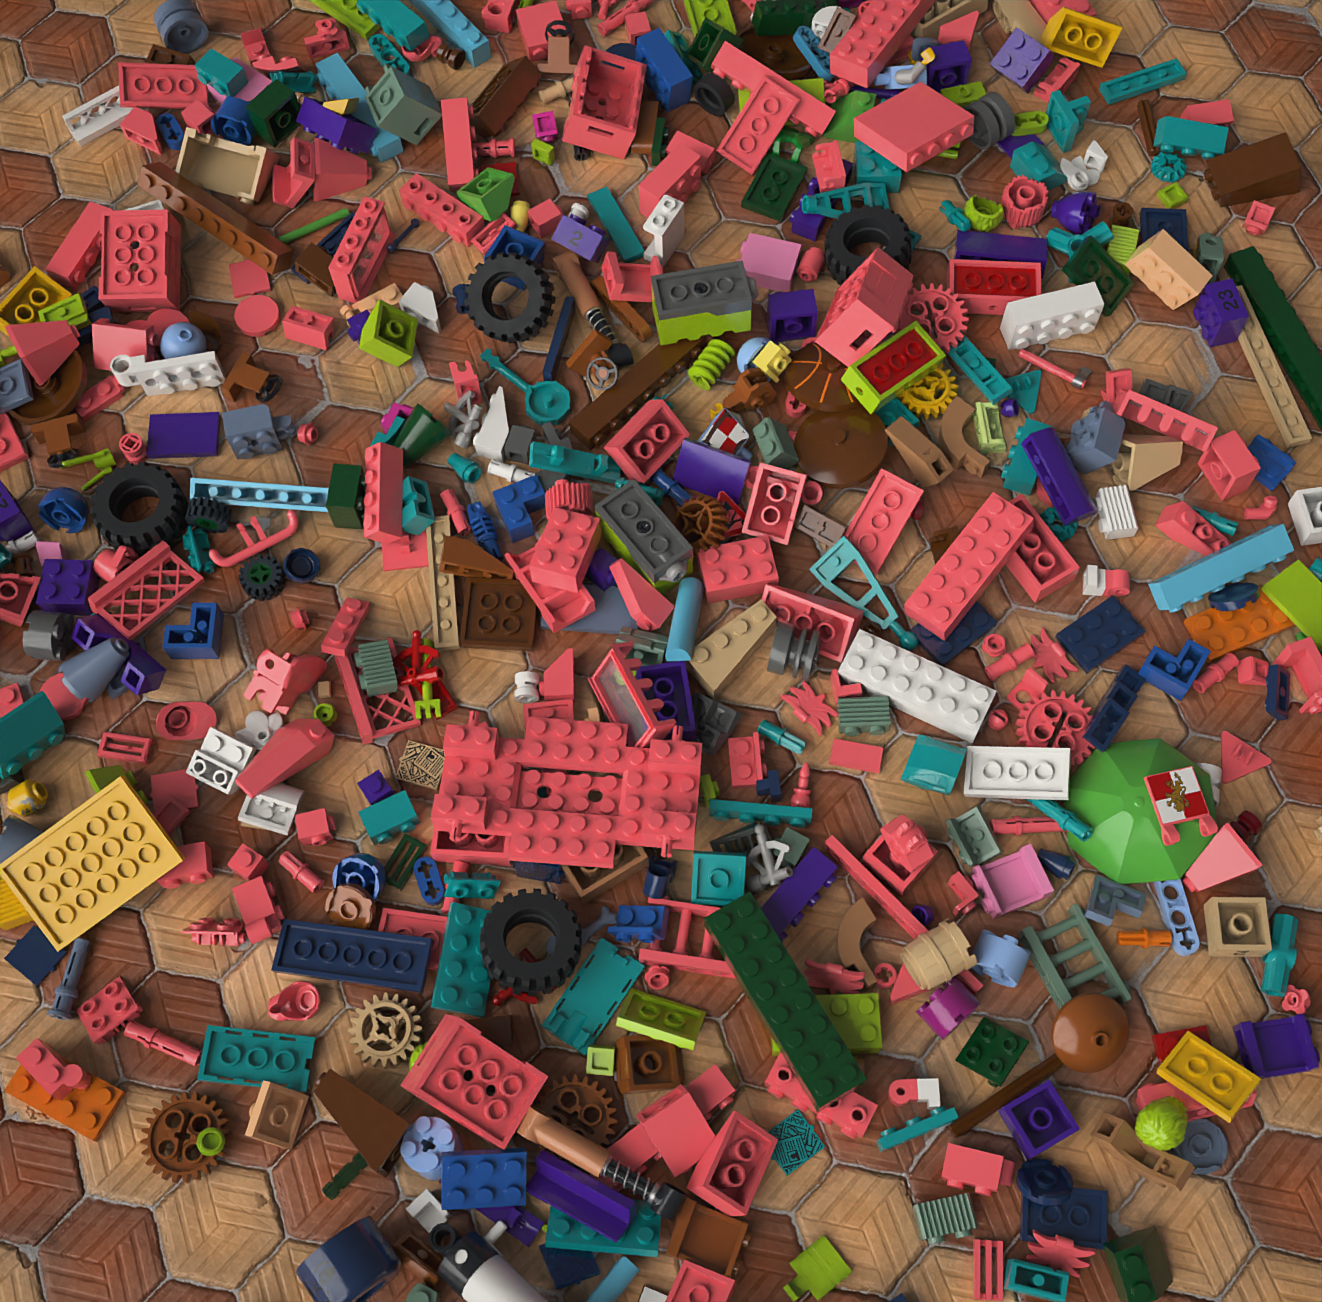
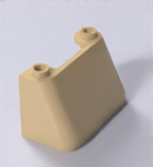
(226, 166)

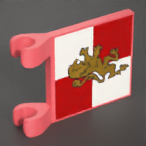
(1178, 800)

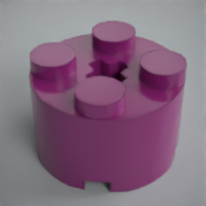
(948, 1007)

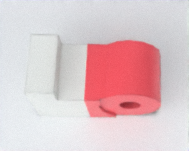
(1105, 582)
(915, 1090)

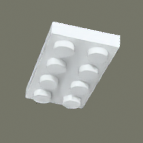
(1017, 772)

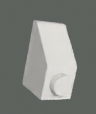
(421, 304)

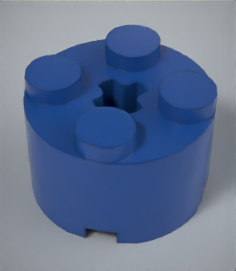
(234, 121)

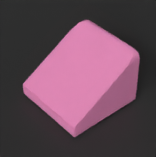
(50, 550)

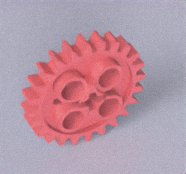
(951, 315)
(1034, 720)

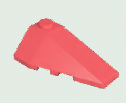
(834, 620)
(286, 754)

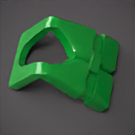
(800, 140)

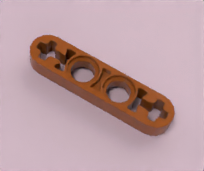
(622, 311)

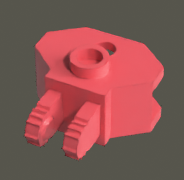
(907, 842)

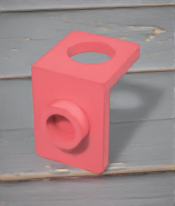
(1030, 683)

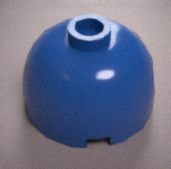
(64, 509)
(361, 870)

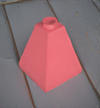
(337, 171)
(43, 346)
(1221, 862)

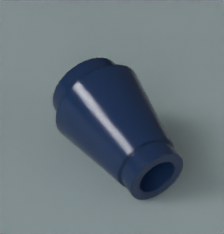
(1056, 863)

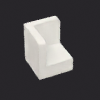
(428, 1210)

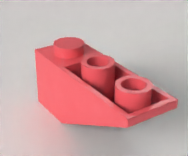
(1190, 529)

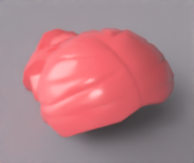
(424, 50)
(295, 1003)

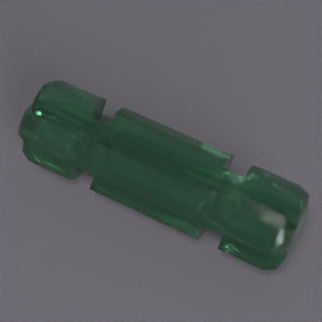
(344, 1176)

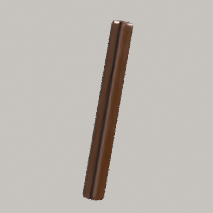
(1005, 1096)

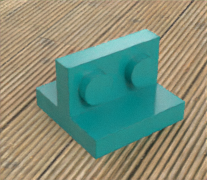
(1066, 118)
(717, 877)

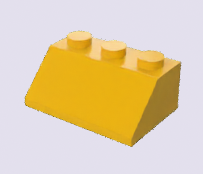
(1080, 36)
(28, 297)

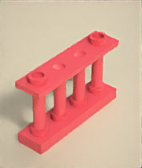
(679, 957)

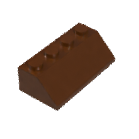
(503, 95)

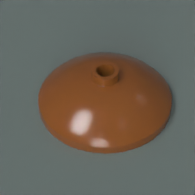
(1081, 1023)

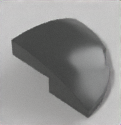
(1168, 395)
(713, 722)

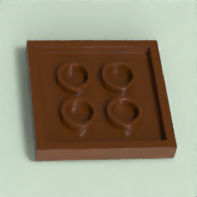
(497, 615)

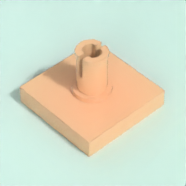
(276, 1115)

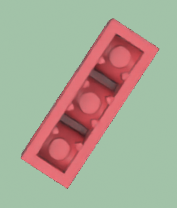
(500, 14)

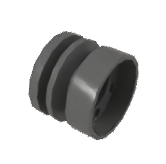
(794, 651)

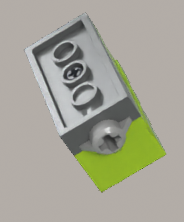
(702, 302)
(645, 537)

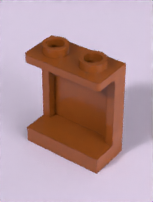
(708, 1238)

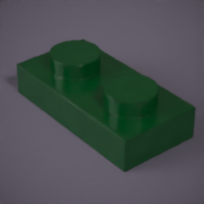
(660, 135)

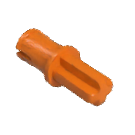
(1145, 938)

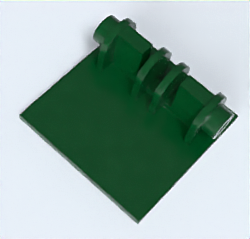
(992, 1051)

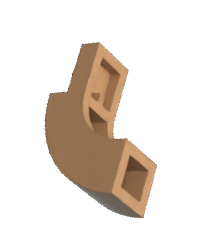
(853, 925)

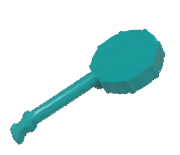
(543, 401)

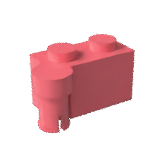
(51, 1070)

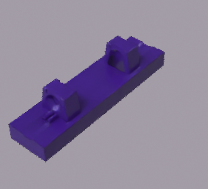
(518, 1220)

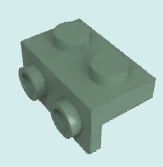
(974, 837)

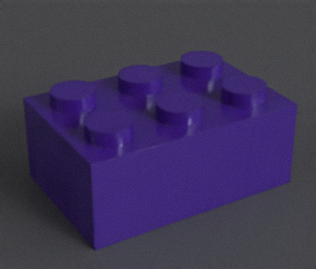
(339, 129)
(672, 687)

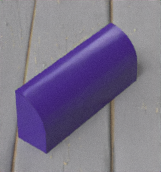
(1000, 247)
(1059, 476)

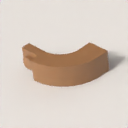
(951, 440)
(1155, 1165)

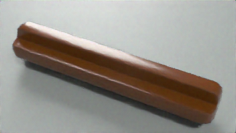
(1148, 126)

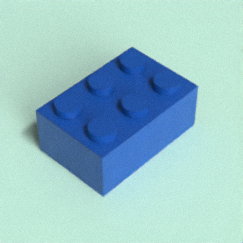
(664, 70)

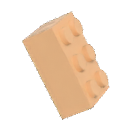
(1168, 270)

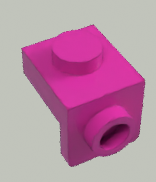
(545, 127)
(396, 410)

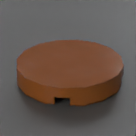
(350, 906)

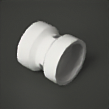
(526, 687)

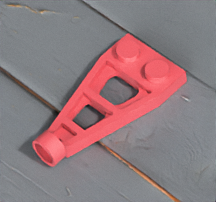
(550, 709)

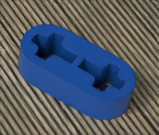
(167, 133)
(424, 883)

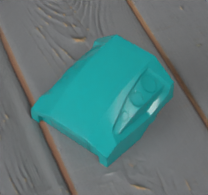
(933, 765)

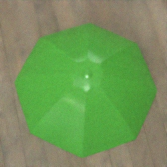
(1114, 801)

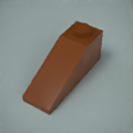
(468, 560)

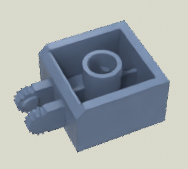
(256, 431)
(1096, 438)

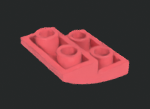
(270, 64)

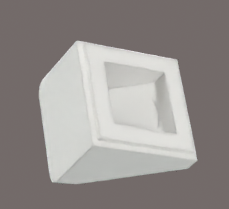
(1095, 157)

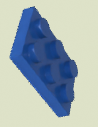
(483, 1178)

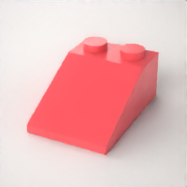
(733, 1166)

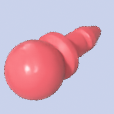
(801, 796)

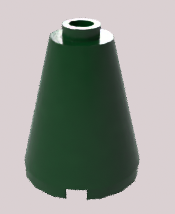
(420, 435)

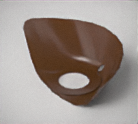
(209, 328)

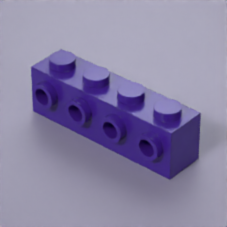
(799, 892)

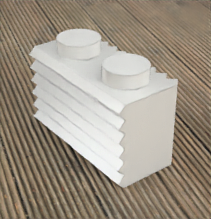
(1115, 512)

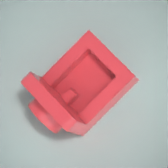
(1258, 218)
(964, 890)

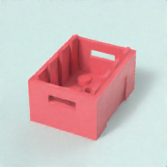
(618, 90)
(158, 256)
(865, 308)
(440, 1081)

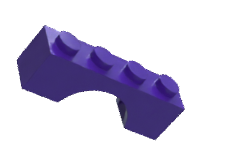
(141, 671)

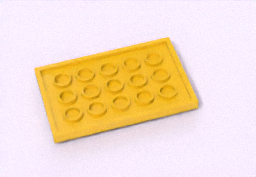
(90, 863)

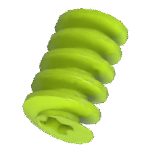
(710, 364)

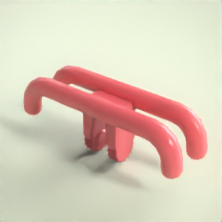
(253, 549)

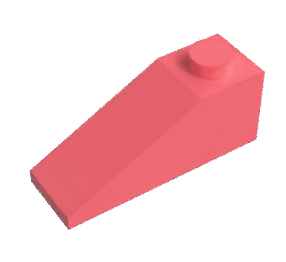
(641, 598)

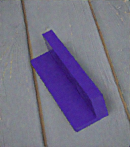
(581, 1197)

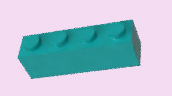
(396, 20)

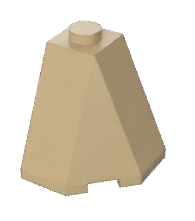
(1145, 458)

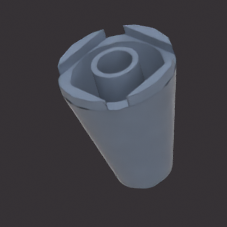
(94, 669)
(16, 836)

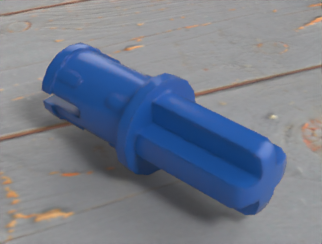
(670, 487)

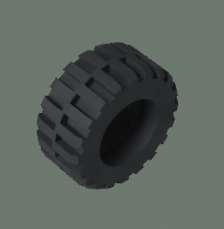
(864, 226)
(481, 292)
(131, 484)
(534, 909)

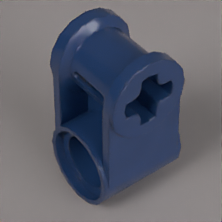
(658, 877)

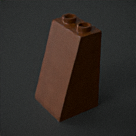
(1254, 172)
(366, 1122)

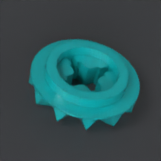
(1167, 173)
(1062, 533)

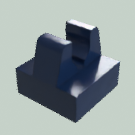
(770, 786)

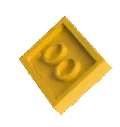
(1208, 1076)

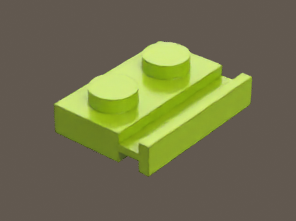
(70, 309)

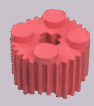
(1024, 202)
(569, 497)

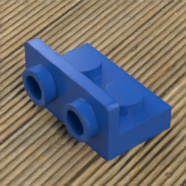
(1273, 462)
(640, 923)

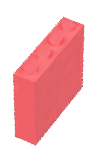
(913, 126)

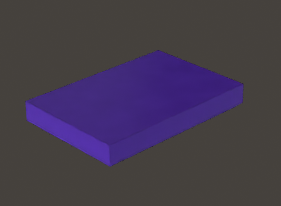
(183, 435)
(711, 470)

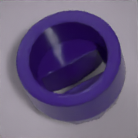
(1010, 408)
(923, 914)

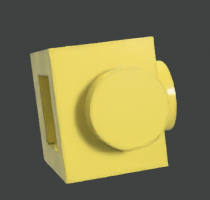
(773, 360)

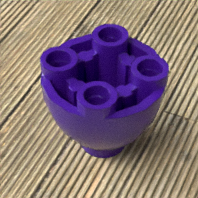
(1076, 211)

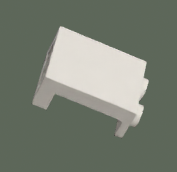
(668, 229)

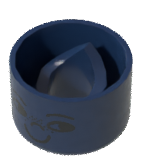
(350, 1265)

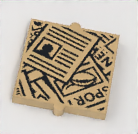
(421, 765)

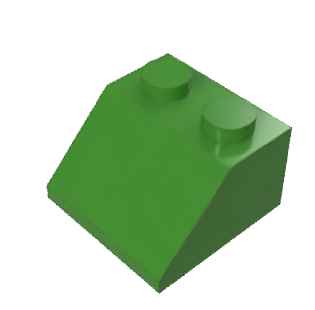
(847, 108)
(488, 193)

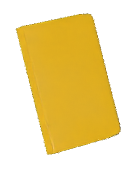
(342, 107)

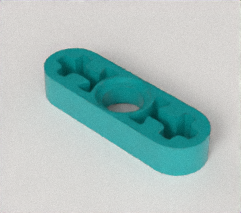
(388, 49)

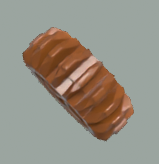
(701, 522)

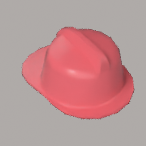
(185, 720)

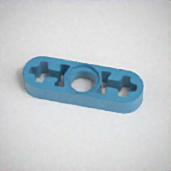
(808, 42)

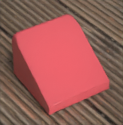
(1252, 671)

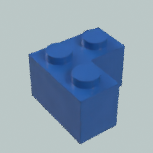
(516, 503)
(198, 639)
(1173, 673)

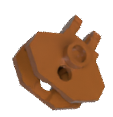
(750, 392)

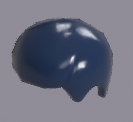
(302, 565)

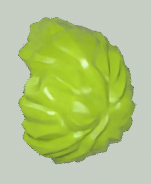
(983, 213)
(1162, 1123)

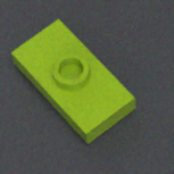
(964, 94)

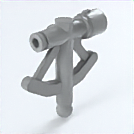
(470, 421)
(771, 873)

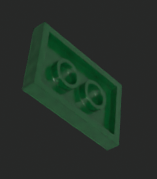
(774, 187)
(1094, 264)

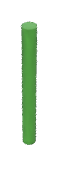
(316, 225)

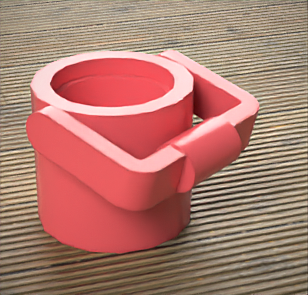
(112, 562)

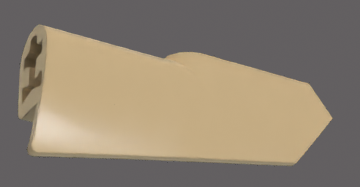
(1020, 15)

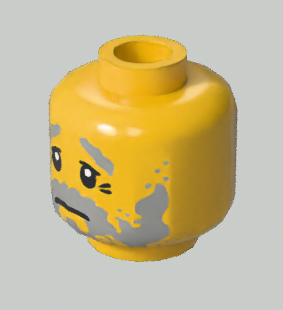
(27, 798)

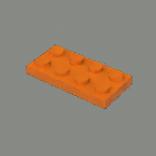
(1236, 629)
(81, 1110)

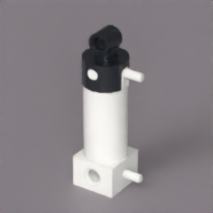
(478, 1268)

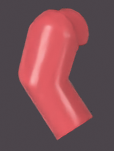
(1264, 511)

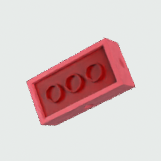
(992, 284)

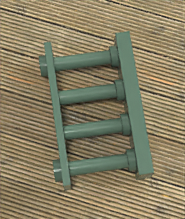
(1047, 964)

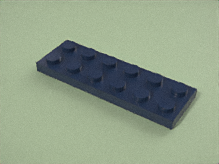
(353, 955)

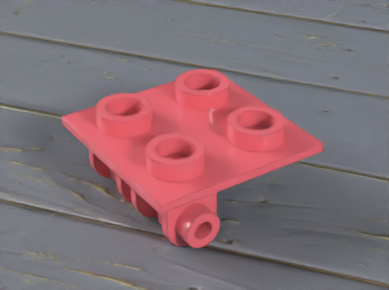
(207, 932)
(108, 1010)

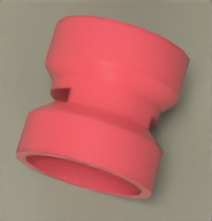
(133, 448)

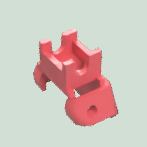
(285, 680)

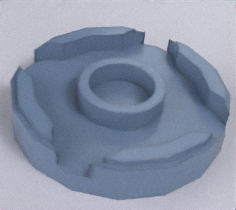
(1203, 1146)

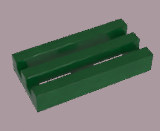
(394, 857)

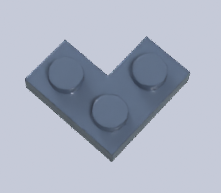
(1110, 896)

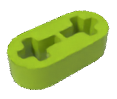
(1028, 123)

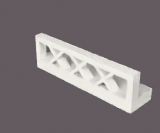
(98, 123)

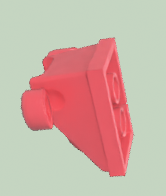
(777, 501)

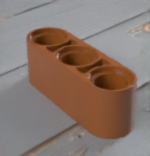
(645, 129)

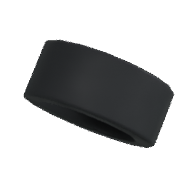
(713, 94)

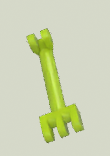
(428, 702)

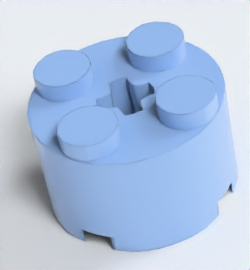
(1000, 958)
(419, 1142)

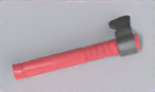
(1078, 380)

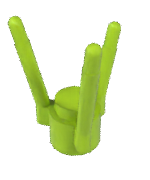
(102, 459)

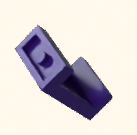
(1277, 1046)

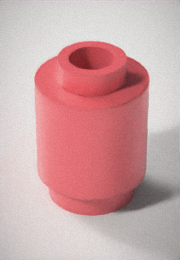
(811, 264)

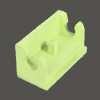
(988, 428)

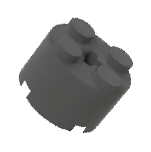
(49, 635)

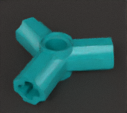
(1067, 242)

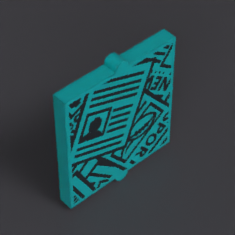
(795, 1142)

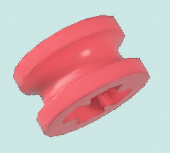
(891, 980)

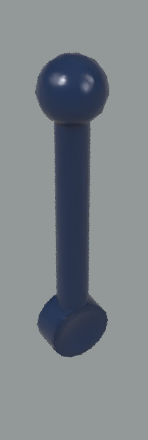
(414, 224)

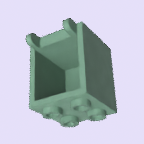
(403, 105)

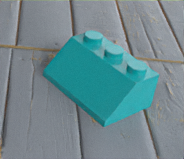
(28, 733)

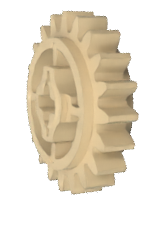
(378, 1037)

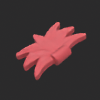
(1050, 657)
(810, 707)
(833, 977)
(1059, 1253)

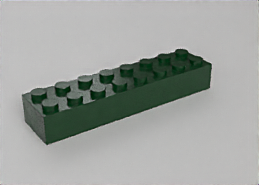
(784, 1002)

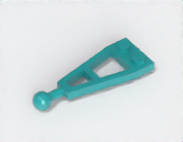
(835, 562)

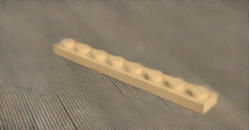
(1271, 379)

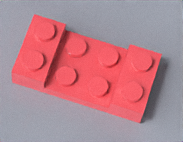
(556, 605)

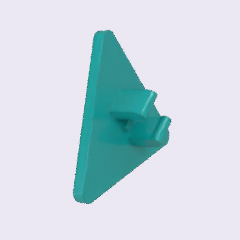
(1025, 389)

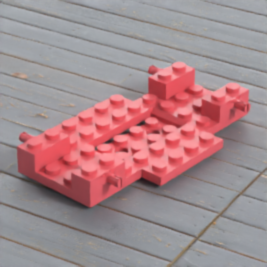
(492, 795)

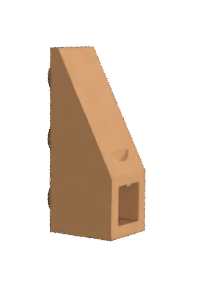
(919, 453)

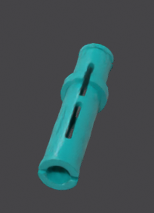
(1066, 819)

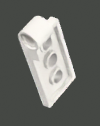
(169, 374)

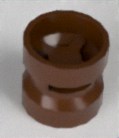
(452, 56)

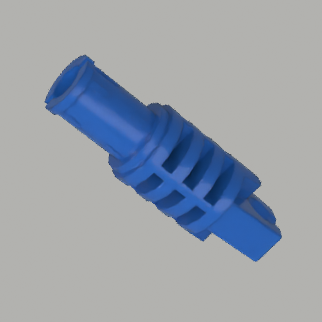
(483, 529)

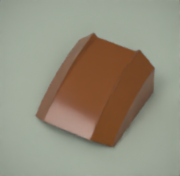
(647, 1065)

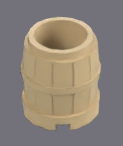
(937, 955)

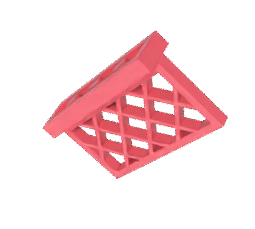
(129, 580)
(359, 706)

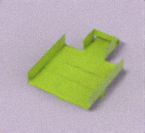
(818, 1270)

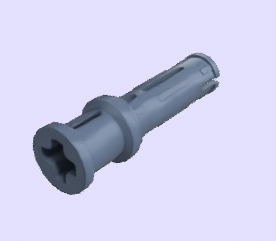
(67, 990)

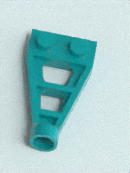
(872, 193)

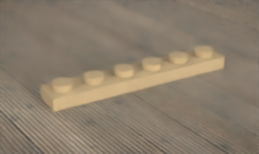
(442, 589)

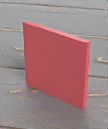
(406, 552)

